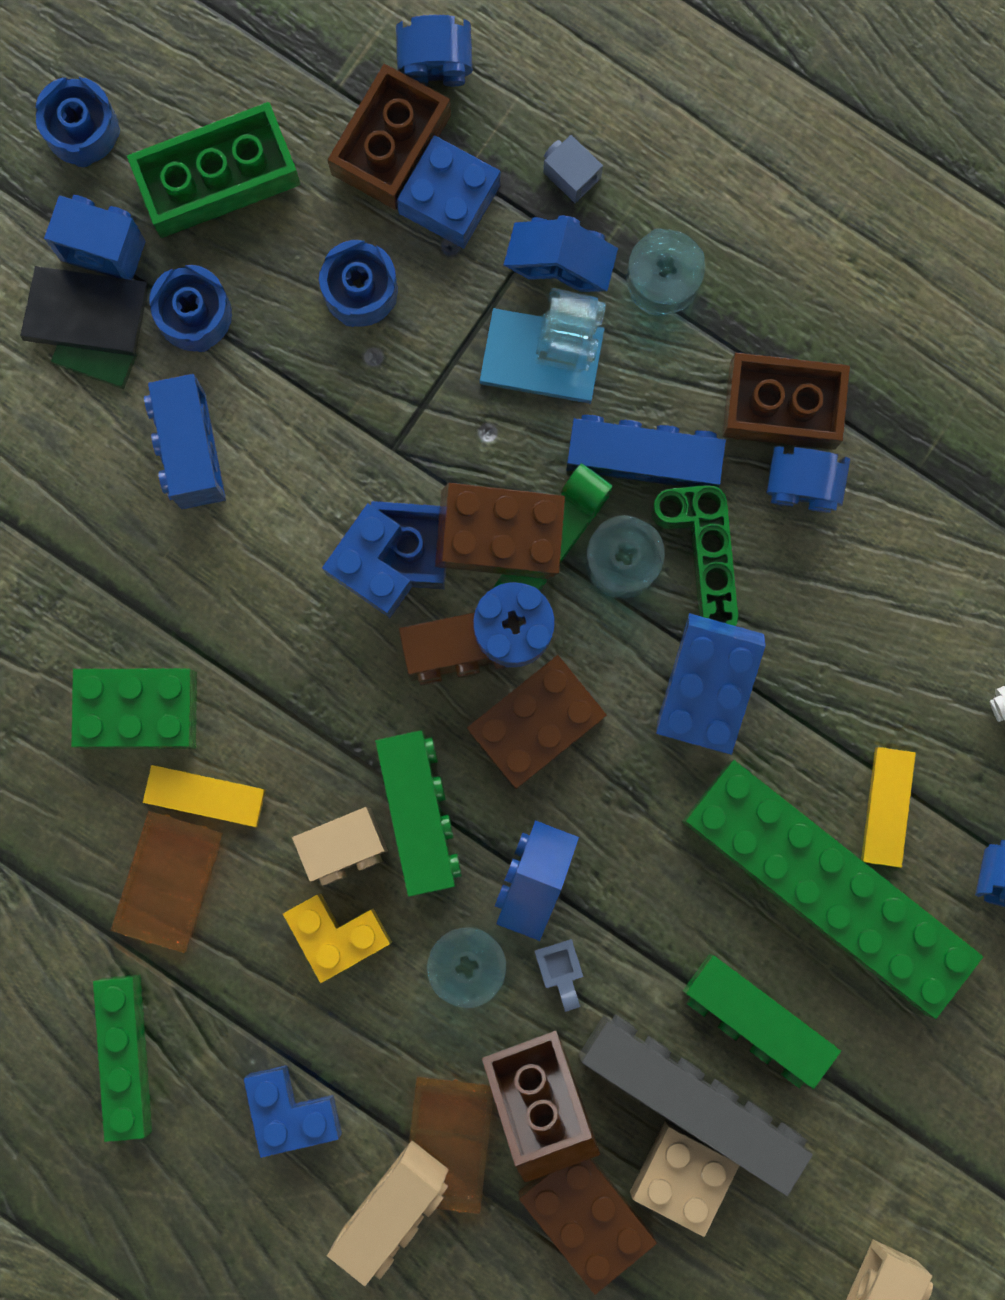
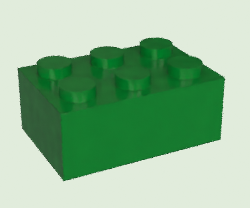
(134, 708)

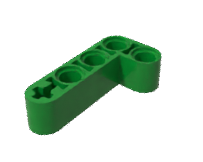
(584, 497)
(704, 561)

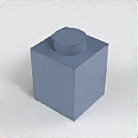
(572, 168)

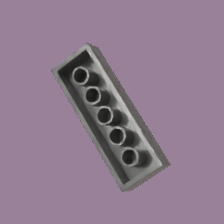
(696, 1106)

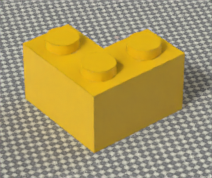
(332, 947)

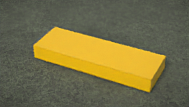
(204, 796)
(888, 807)

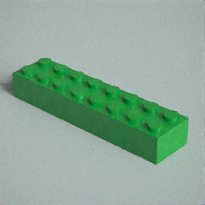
(832, 889)

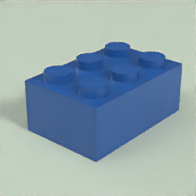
(184, 442)
(710, 683)

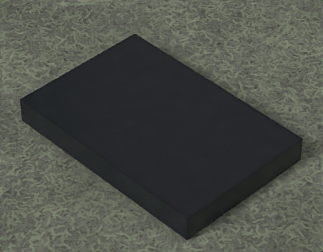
(84, 311)

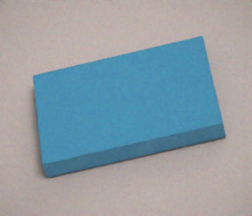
(512, 357)

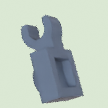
(559, 967)

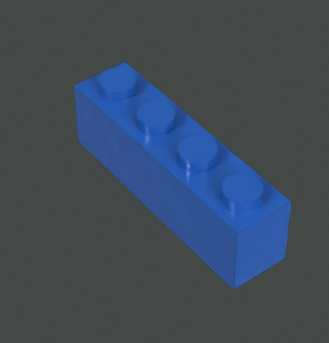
(645, 453)

